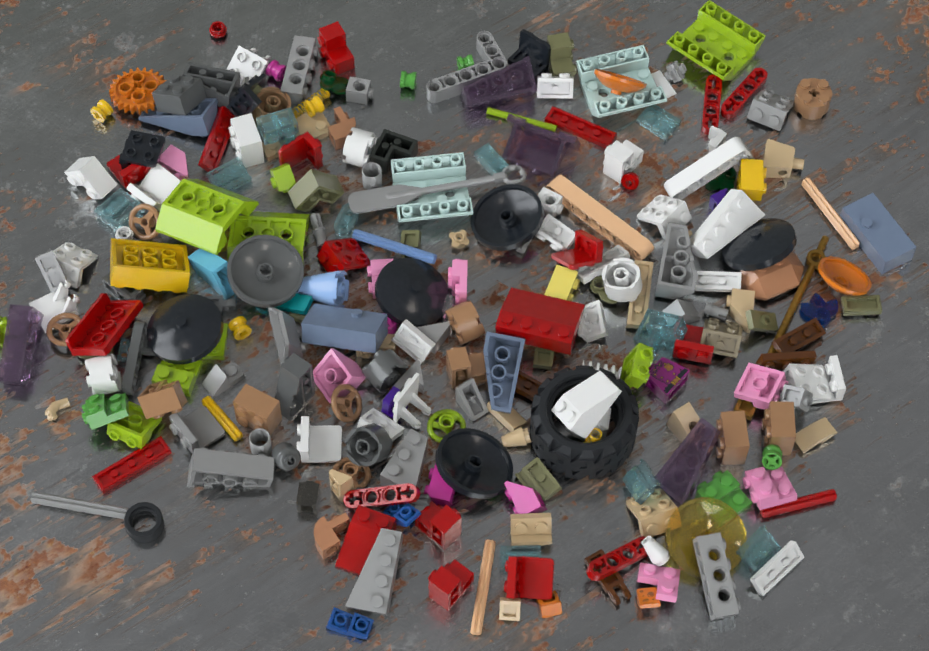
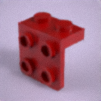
(300, 149)
(128, 175)
(587, 252)
(342, 255)
(690, 346)
(529, 577)

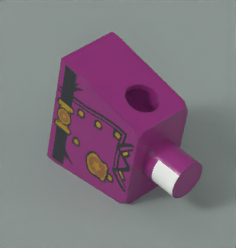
(666, 379)

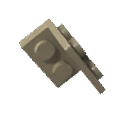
(722, 336)

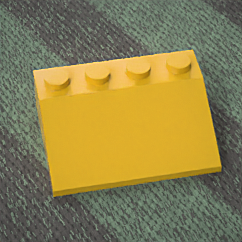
(149, 265)

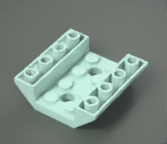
(628, 62)
(427, 172)

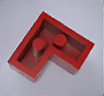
(334, 48)
(440, 524)
(449, 583)

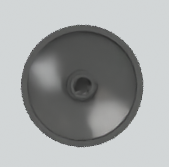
(265, 271)

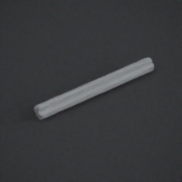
(78, 505)

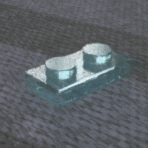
(490, 159)
(524, 550)

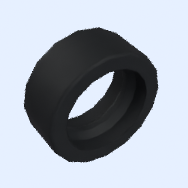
(146, 536)

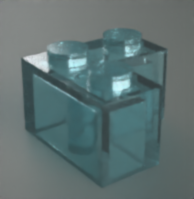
(278, 126)
(659, 327)

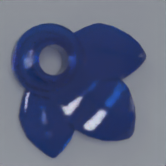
(819, 308)

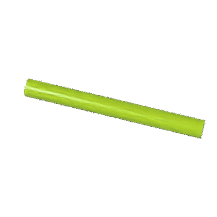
(502, 114)

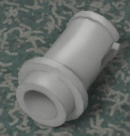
(715, 311)

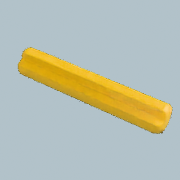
(226, 423)

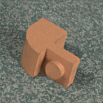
(338, 132)
(326, 534)

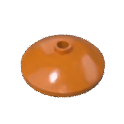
(619, 83)
(844, 276)

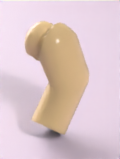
(55, 406)

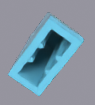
(212, 270)

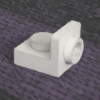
(717, 138)

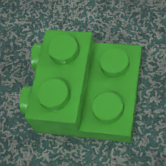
(102, 411)
(726, 489)

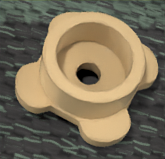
(459, 243)

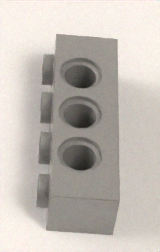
(299, 68)
(717, 608)

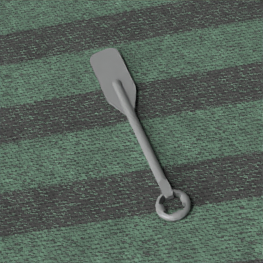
(396, 195)

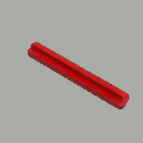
(800, 503)

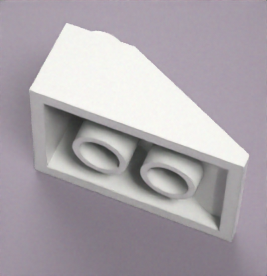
(586, 403)

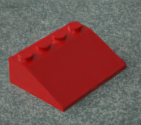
(540, 320)

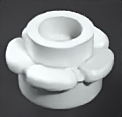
(122, 231)

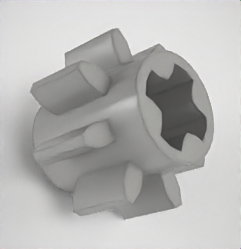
(675, 71)

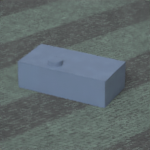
(878, 233)
(344, 328)

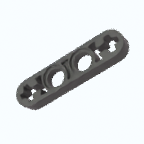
(134, 357)

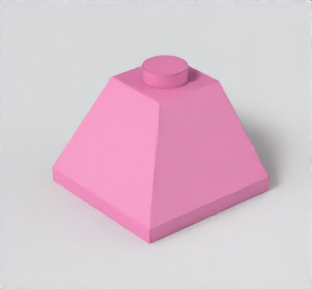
(336, 370)

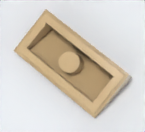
(510, 421)
(340, 483)

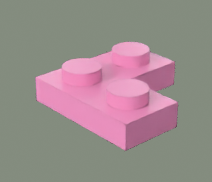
(664, 577)

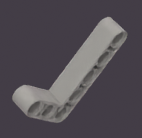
(453, 83)

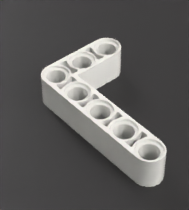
(707, 168)

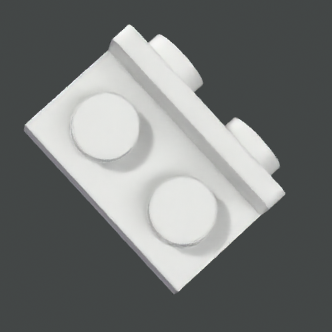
(374, 416)

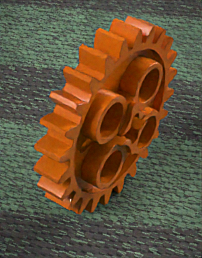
(135, 90)

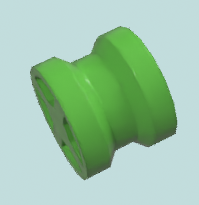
(464, 62)
(408, 80)
(772, 462)

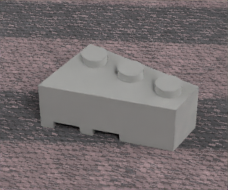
(407, 461)

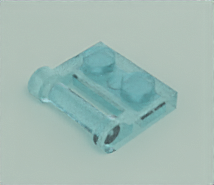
(114, 207)

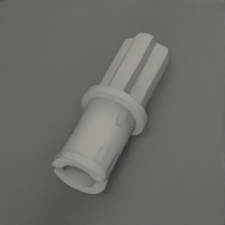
(318, 229)

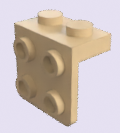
(653, 512)

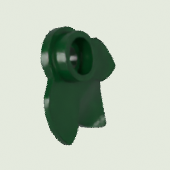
(332, 82)
(723, 181)

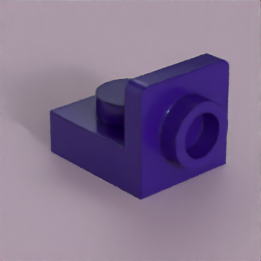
(388, 404)

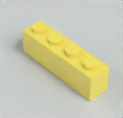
(563, 283)

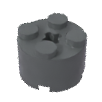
(384, 370)
(368, 445)

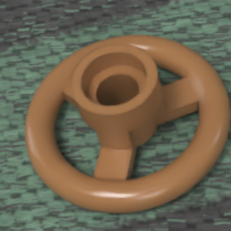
(151, 217)
(61, 328)
(344, 404)
(350, 467)

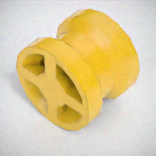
(314, 106)
(101, 111)
(240, 328)

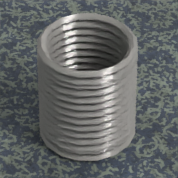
(369, 170)
(260, 435)

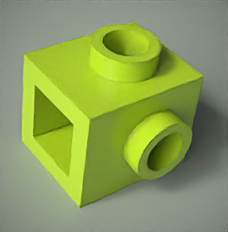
(282, 178)

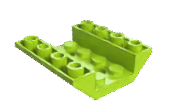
(723, 37)
(196, 219)
(270, 224)

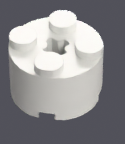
(359, 147)
(622, 280)
(103, 374)

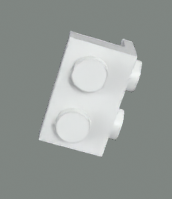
(555, 86)
(556, 233)
(592, 322)

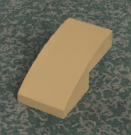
(814, 434)

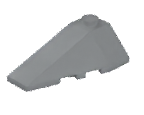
(677, 268)

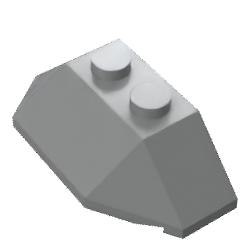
(285, 334)

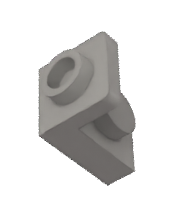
(801, 397)

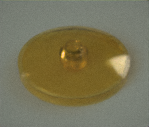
(700, 518)

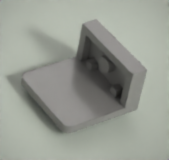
(770, 109)
(196, 429)

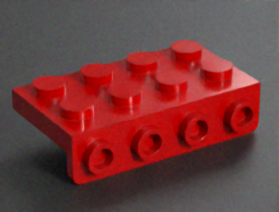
(102, 326)

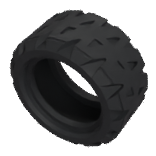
(575, 457)

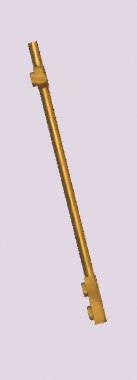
(815, 254)

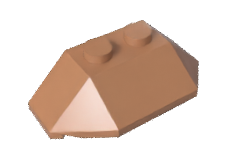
(774, 279)

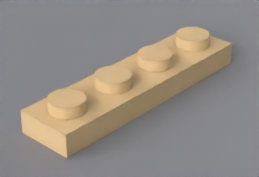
(639, 307)

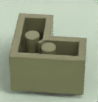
(561, 54)
(315, 187)

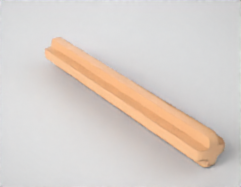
(830, 213)
(483, 587)

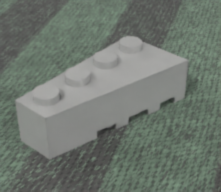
(229, 468)
(377, 579)

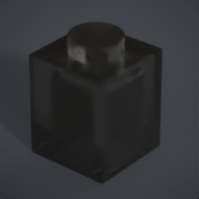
(308, 497)

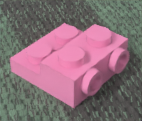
(458, 280)
(760, 385)
(769, 487)

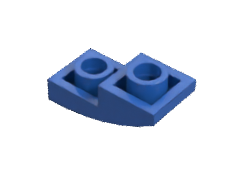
(403, 513)
(349, 624)

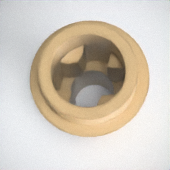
(518, 437)

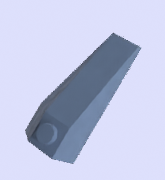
(195, 123)
(502, 366)

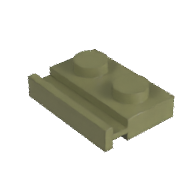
(538, 477)

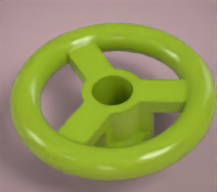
(446, 416)

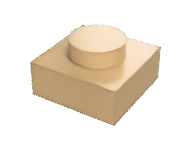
(510, 609)

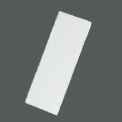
(660, 80)

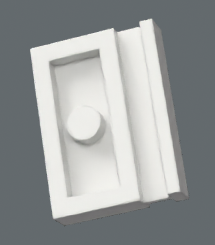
(413, 341)

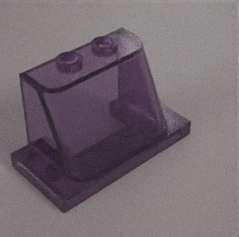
(537, 147)

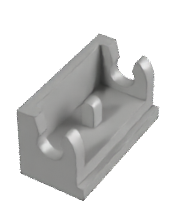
(50, 270)

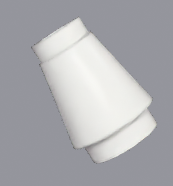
(655, 551)

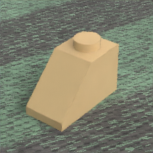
(738, 304)

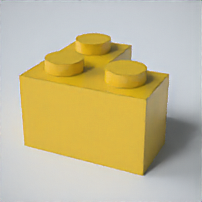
(751, 178)

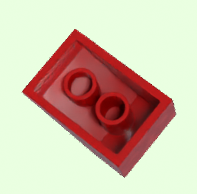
(361, 537)

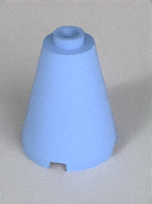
(327, 288)

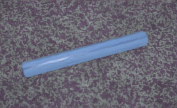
(394, 246)

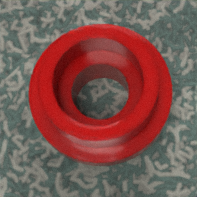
(217, 29)
(630, 176)

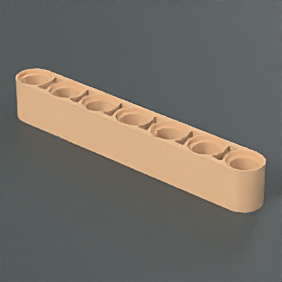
(601, 218)

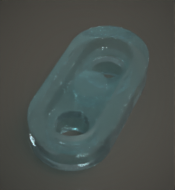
(345, 221)

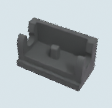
(122, 293)

